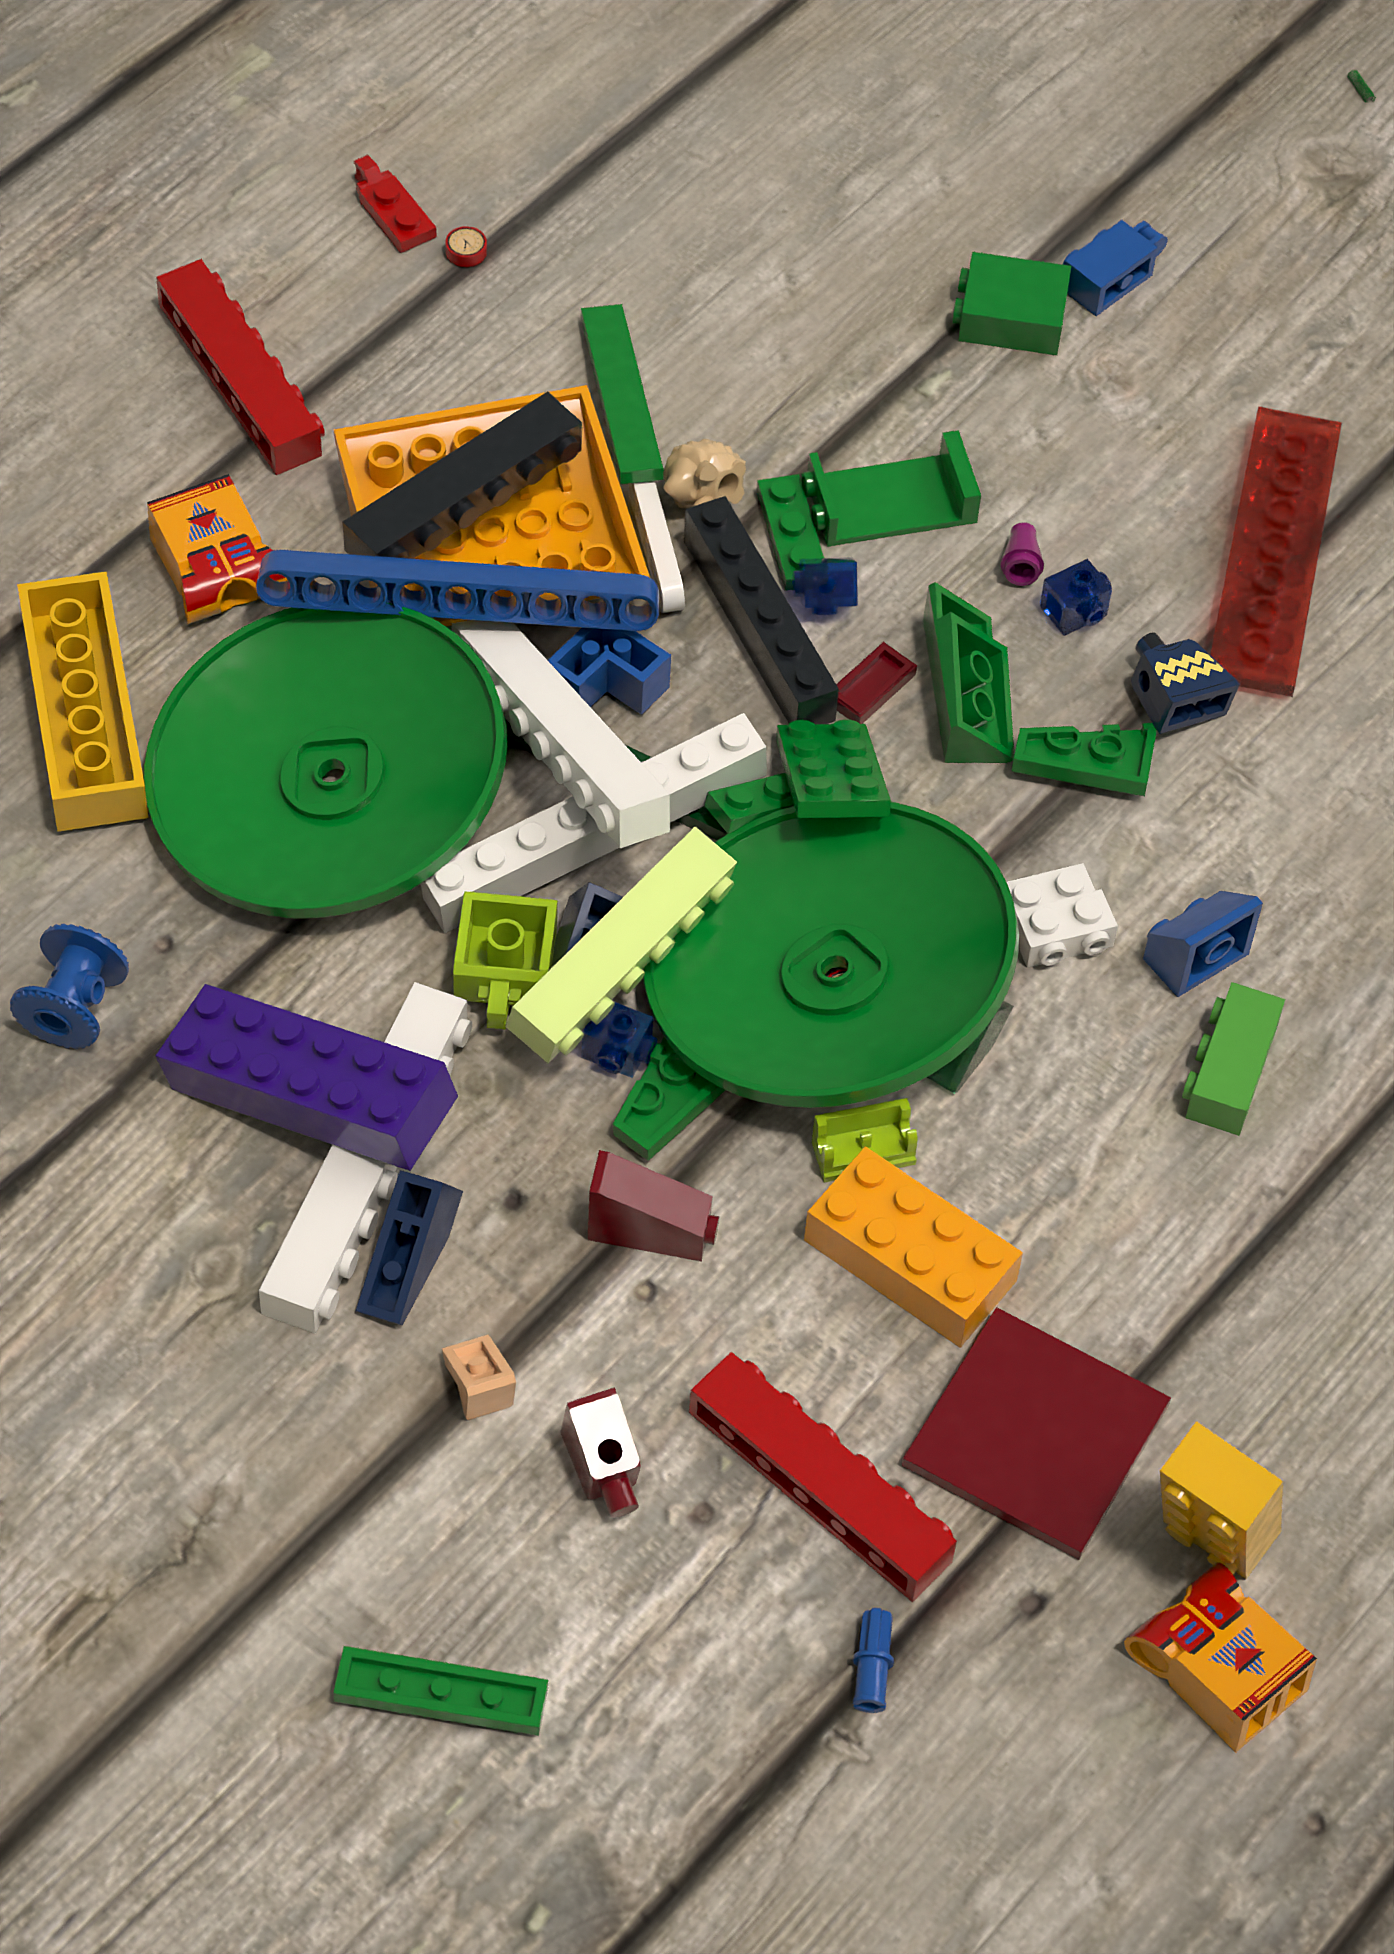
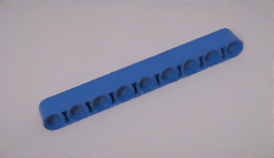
(438, 601)

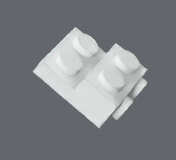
(1061, 916)

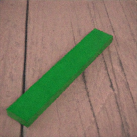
(622, 394)

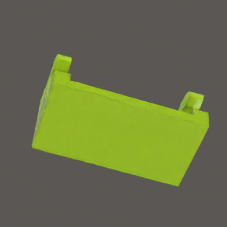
(878, 1126)

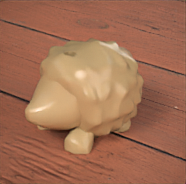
(703, 473)

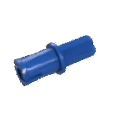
(873, 1661)

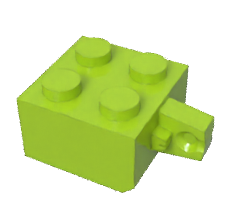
(502, 950)

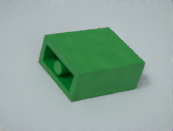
(1012, 303)

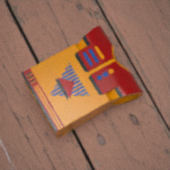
(208, 546)
(1224, 1657)

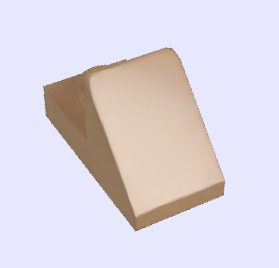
(482, 1376)

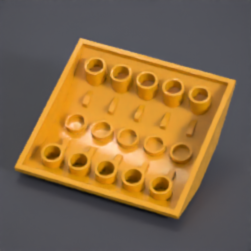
(562, 522)

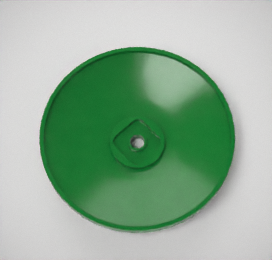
(316, 691)
(890, 899)

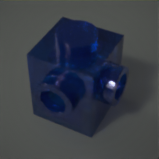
(826, 584)
(1076, 597)
(619, 1041)

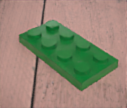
(832, 770)

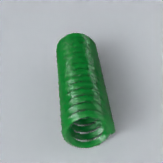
(1360, 80)

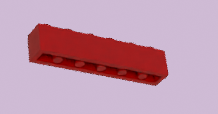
(240, 366)
(823, 1475)

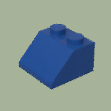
(1202, 939)

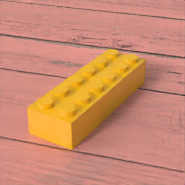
(82, 701)

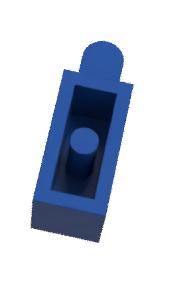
(1113, 264)

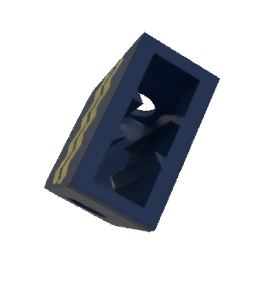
(1180, 683)

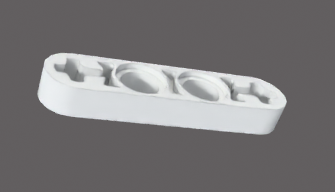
(657, 545)

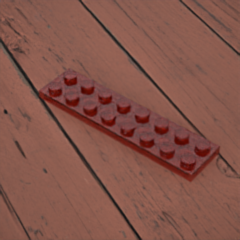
(1275, 549)

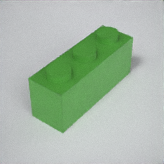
(1232, 1058)

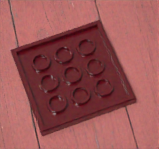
(1036, 1432)

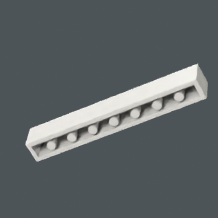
(569, 735)
(568, 835)
(350, 1186)

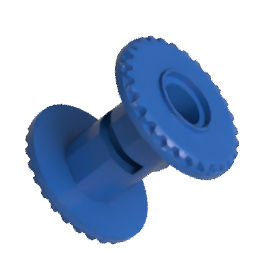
(82, 970)

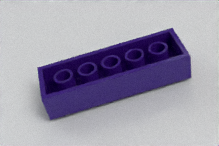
(307, 1076)

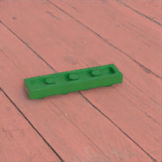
(441, 1690)

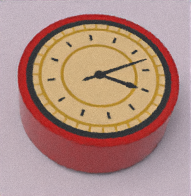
(466, 246)

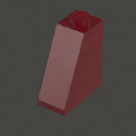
(648, 1210)

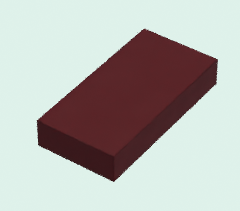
(873, 682)

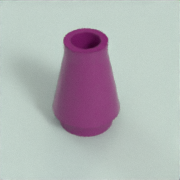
(1022, 558)

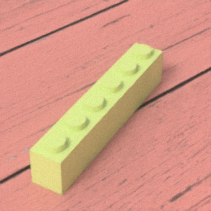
(621, 945)

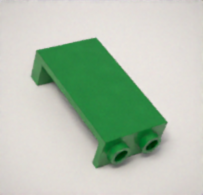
(894, 495)

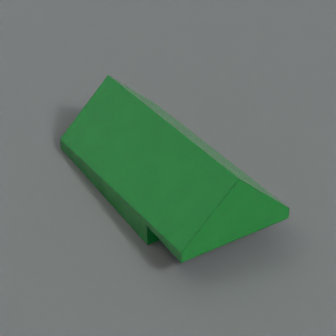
(968, 680)

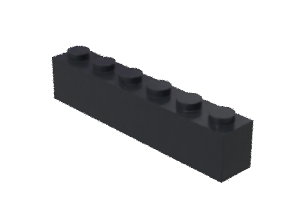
(466, 482)
(760, 613)

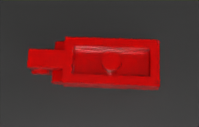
(392, 206)

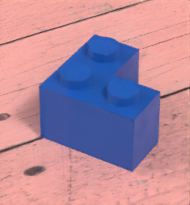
(614, 663)

